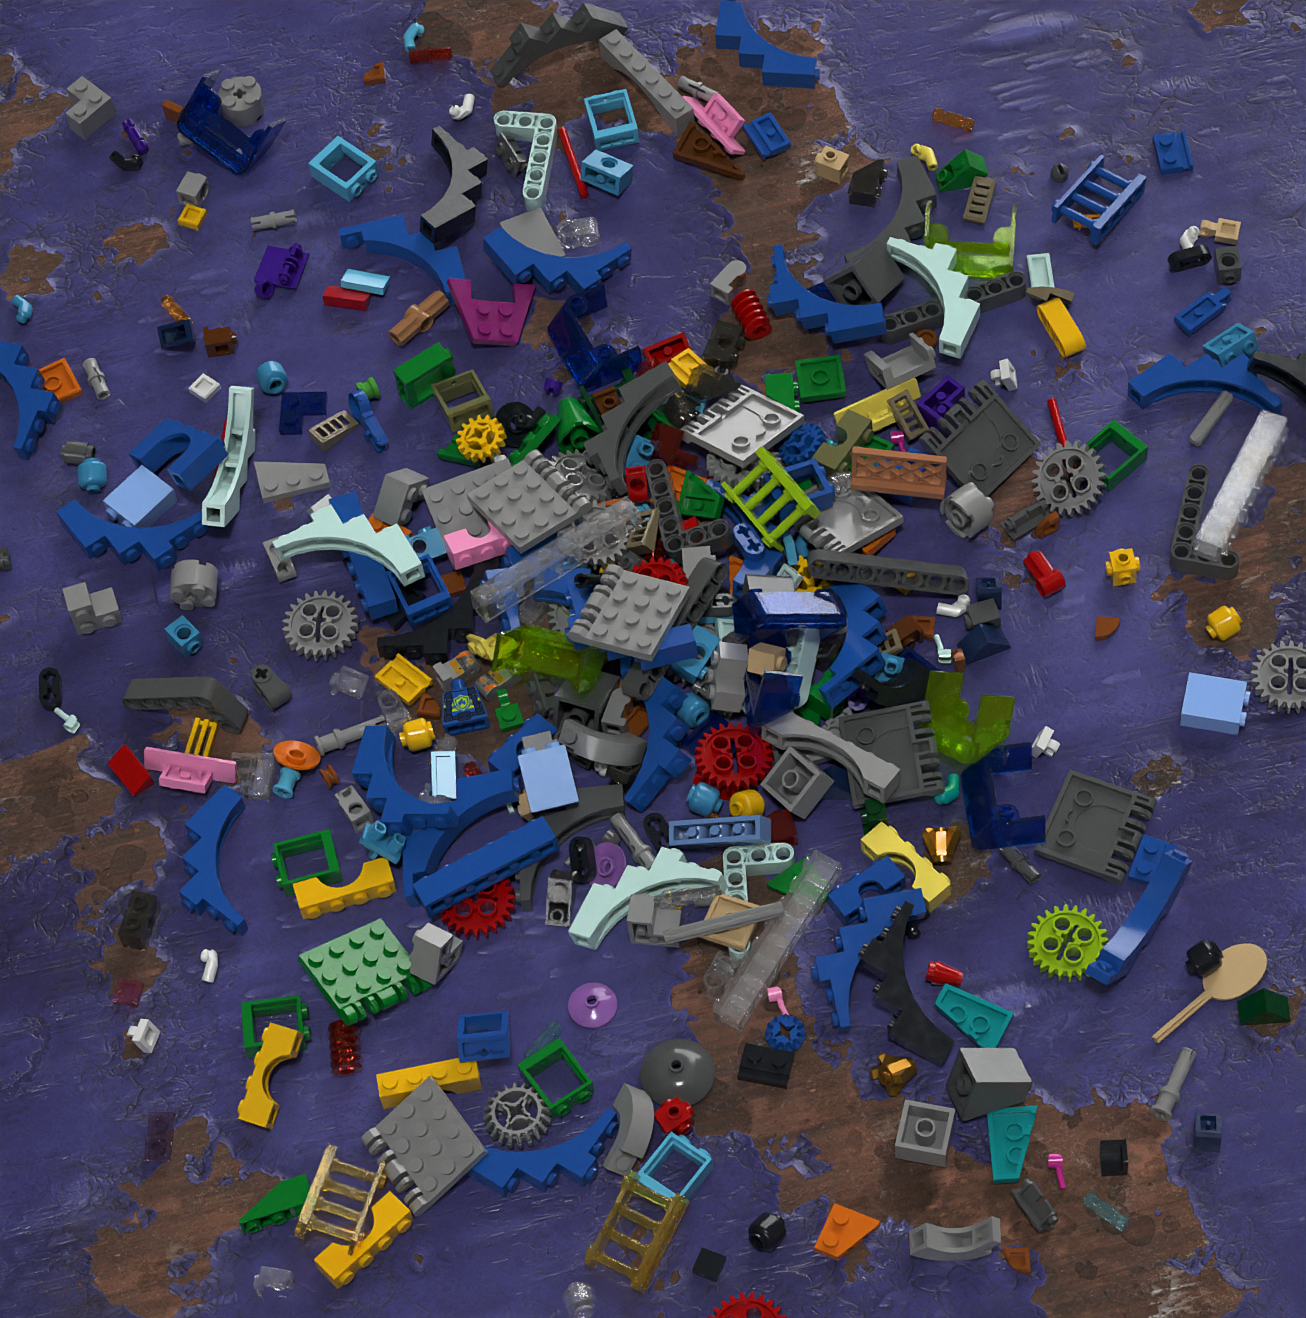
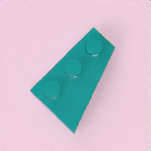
(973, 1016)
(1008, 1140)

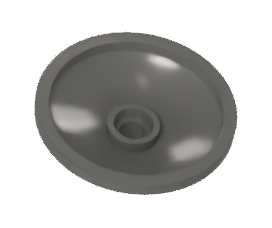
(689, 1082)

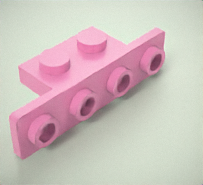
(720, 120)
(188, 770)

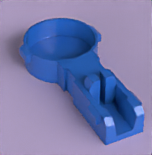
(363, 413)

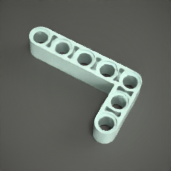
(543, 133)
(803, 660)
(748, 867)

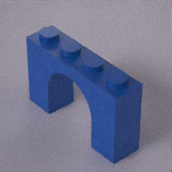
(171, 437)

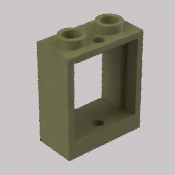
(465, 384)

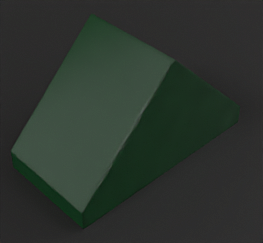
(1263, 1008)

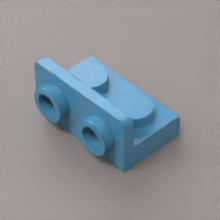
(1231, 344)

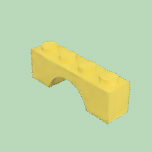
(885, 841)

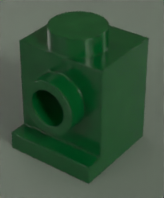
(873, 814)

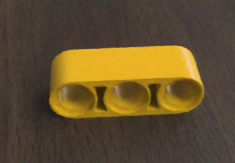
(1061, 327)

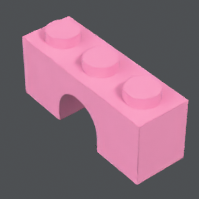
(467, 550)

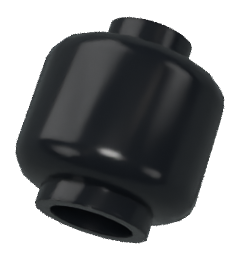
(1204, 958)
(767, 1231)

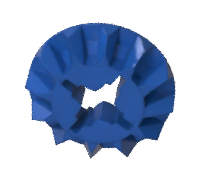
(796, 1034)

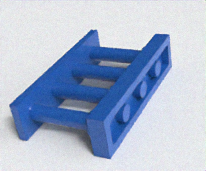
(1110, 214)

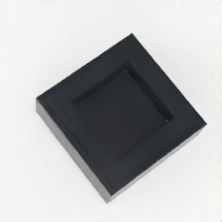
(709, 1264)

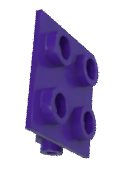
(282, 266)

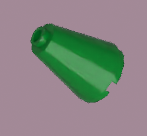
(575, 426)

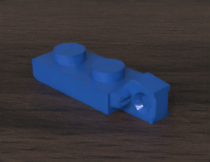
(1202, 310)

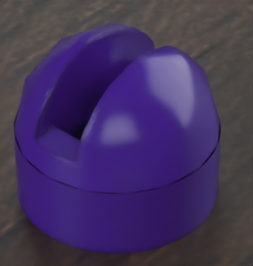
(265, 285)
(552, 384)

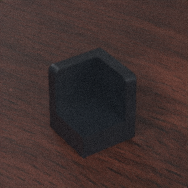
(1113, 1157)

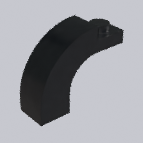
(901, 690)

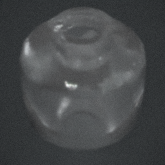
(580, 1300)

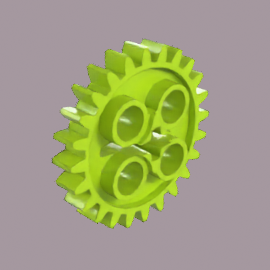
(1047, 934)

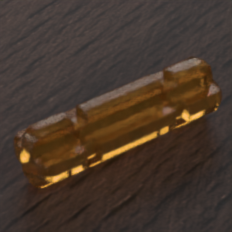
(953, 119)
(174, 308)

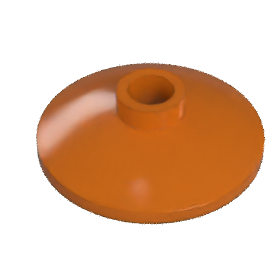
(296, 755)

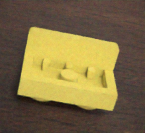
(482, 647)

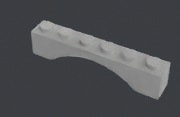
(625, 58)
(874, 775)

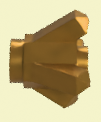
(941, 843)
(893, 1072)

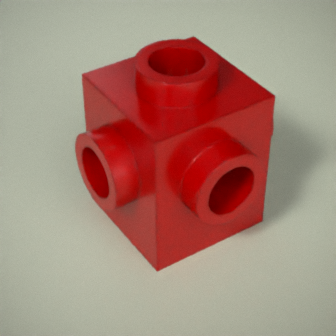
(675, 1117)

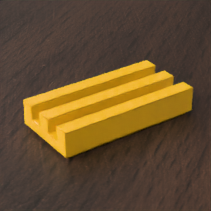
(194, 733)

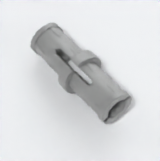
(697, 90)
(273, 220)
(96, 379)

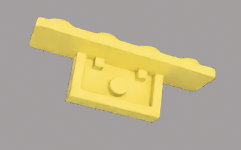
(876, 406)

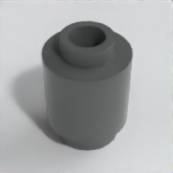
(75, 452)

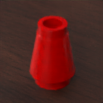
(941, 973)

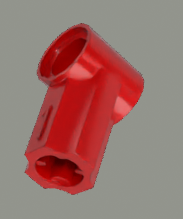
(1046, 578)

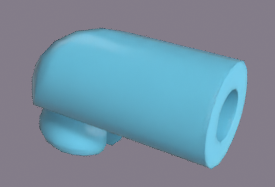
(409, 36)

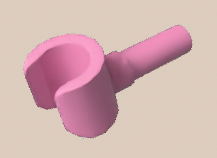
(775, 994)

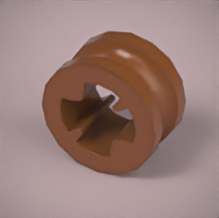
(329, 776)

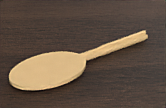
(1240, 972)

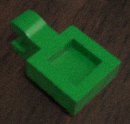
(508, 714)

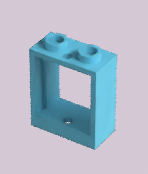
(614, 136)
(330, 155)
(684, 1147)

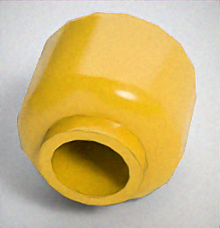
(1223, 623)
(417, 734)
(746, 803)

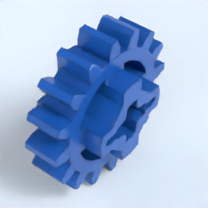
(801, 444)

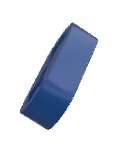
(745, 543)

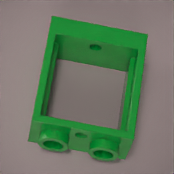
(419, 367)
(1124, 440)
(302, 845)
(270, 1007)
(545, 1058)

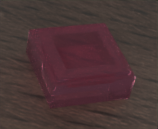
(128, 992)

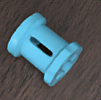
(286, 782)

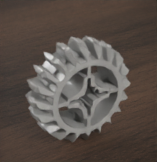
(504, 1105)

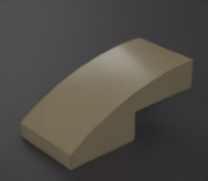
(1042, 293)

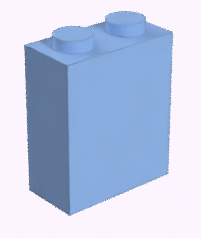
(139, 500)
(1214, 703)
(547, 777)

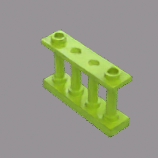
(791, 492)

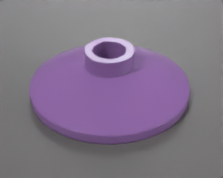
(608, 855)
(592, 1015)

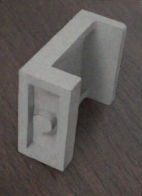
(903, 364)

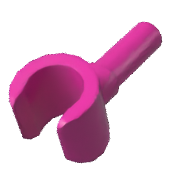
(897, 437)
(1055, 1161)

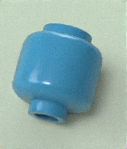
(271, 377)
(92, 475)
(693, 710)
(704, 799)

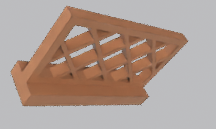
(903, 481)

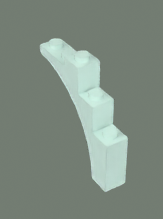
(951, 287)
(224, 496)
(357, 536)
(608, 905)

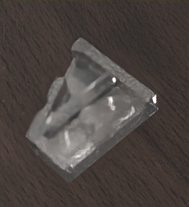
(255, 773)
(685, 896)

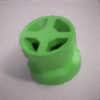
(369, 387)

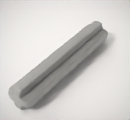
(1211, 418)

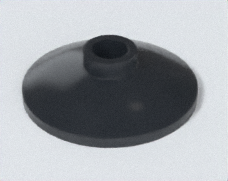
(506, 415)

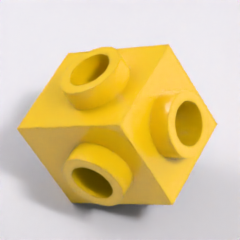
(1122, 567)

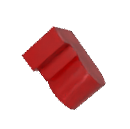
(637, 483)

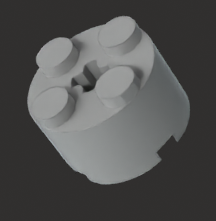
(241, 100)
(967, 510)
(193, 584)

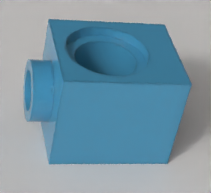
(180, 629)

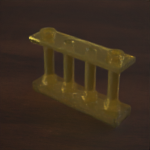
(323, 1182)
(651, 1252)

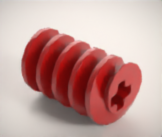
(751, 314)

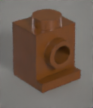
(220, 341)
(605, 400)
(908, 632)

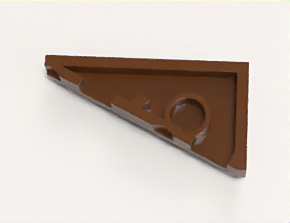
(701, 152)

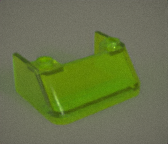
(975, 258)
(549, 653)
(949, 719)

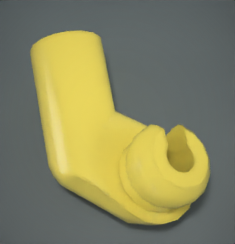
(925, 154)

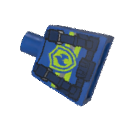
(463, 710)

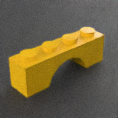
(317, 898)
(278, 1045)
(449, 1074)
(389, 1220)

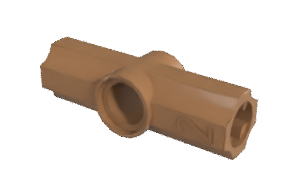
(418, 318)

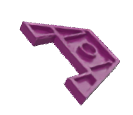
(491, 320)

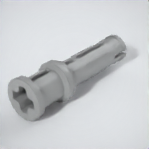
(339, 738)
(640, 852)
(1170, 1093)

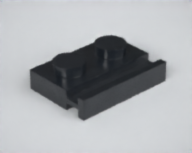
(766, 1066)

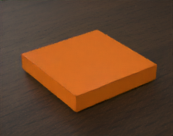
(61, 380)

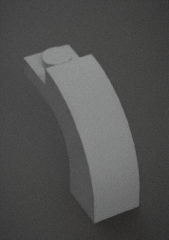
(605, 748)
(635, 1129)
(955, 1243)

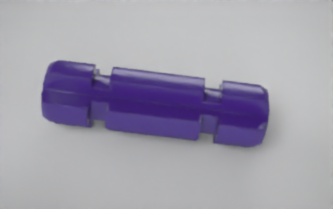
(135, 136)

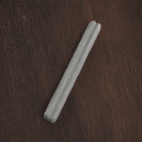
(723, 922)

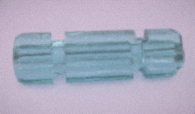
(545, 1038)
(1106, 1211)

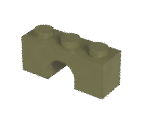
(853, 431)

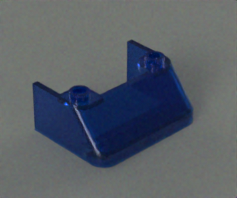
(217, 135)
(586, 364)
(788, 611)
(776, 691)
(993, 824)

